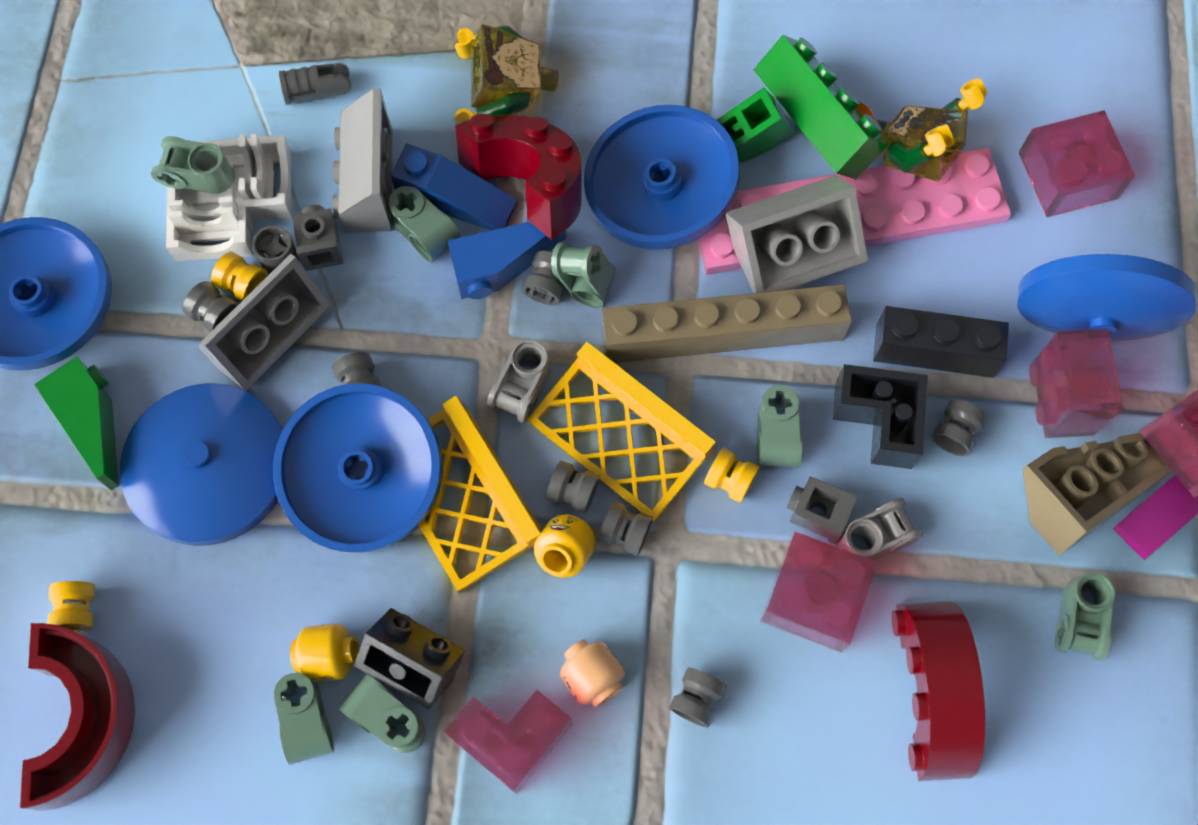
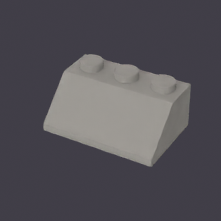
(364, 165)
(798, 235)
(265, 323)

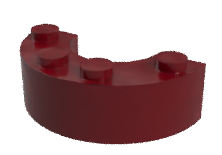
(527, 151)
(948, 693)
(98, 720)

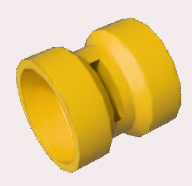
(235, 275)
(740, 479)
(72, 605)

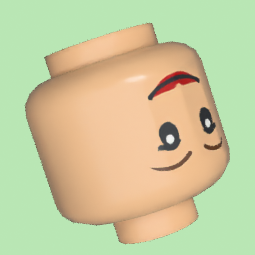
(592, 672)

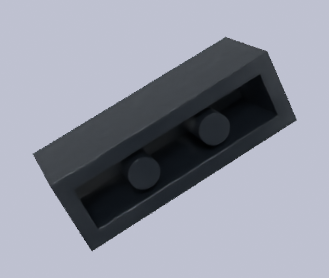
(941, 341)

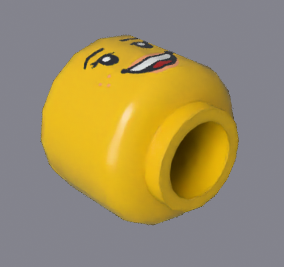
(564, 546)
(324, 652)

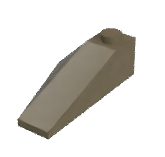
(1087, 485)

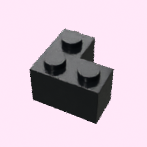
(889, 402)

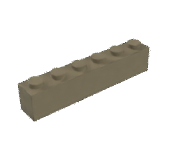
(725, 323)

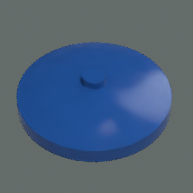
(662, 176)
(50, 292)
(1110, 292)
(201, 464)
(357, 468)

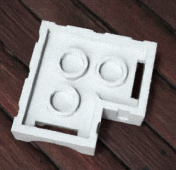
(209, 217)

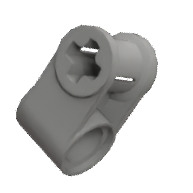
(517, 388)
(884, 530)

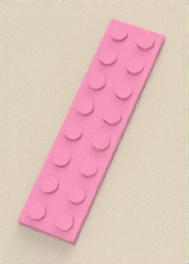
(892, 205)

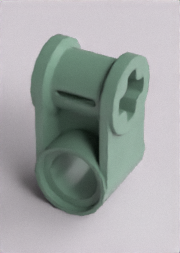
(189, 164)
(421, 222)
(583, 272)
(779, 434)
(1084, 625)
(379, 712)
(305, 727)

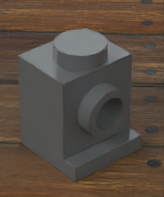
(317, 238)
(833, 501)

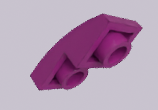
(1158, 518)

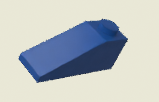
(453, 188)
(496, 257)

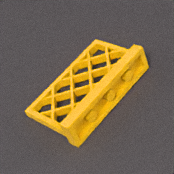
(641, 402)
(496, 484)

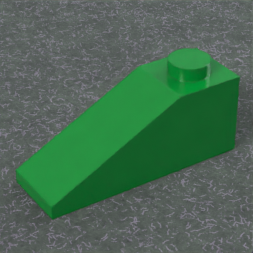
(757, 125)
(85, 414)

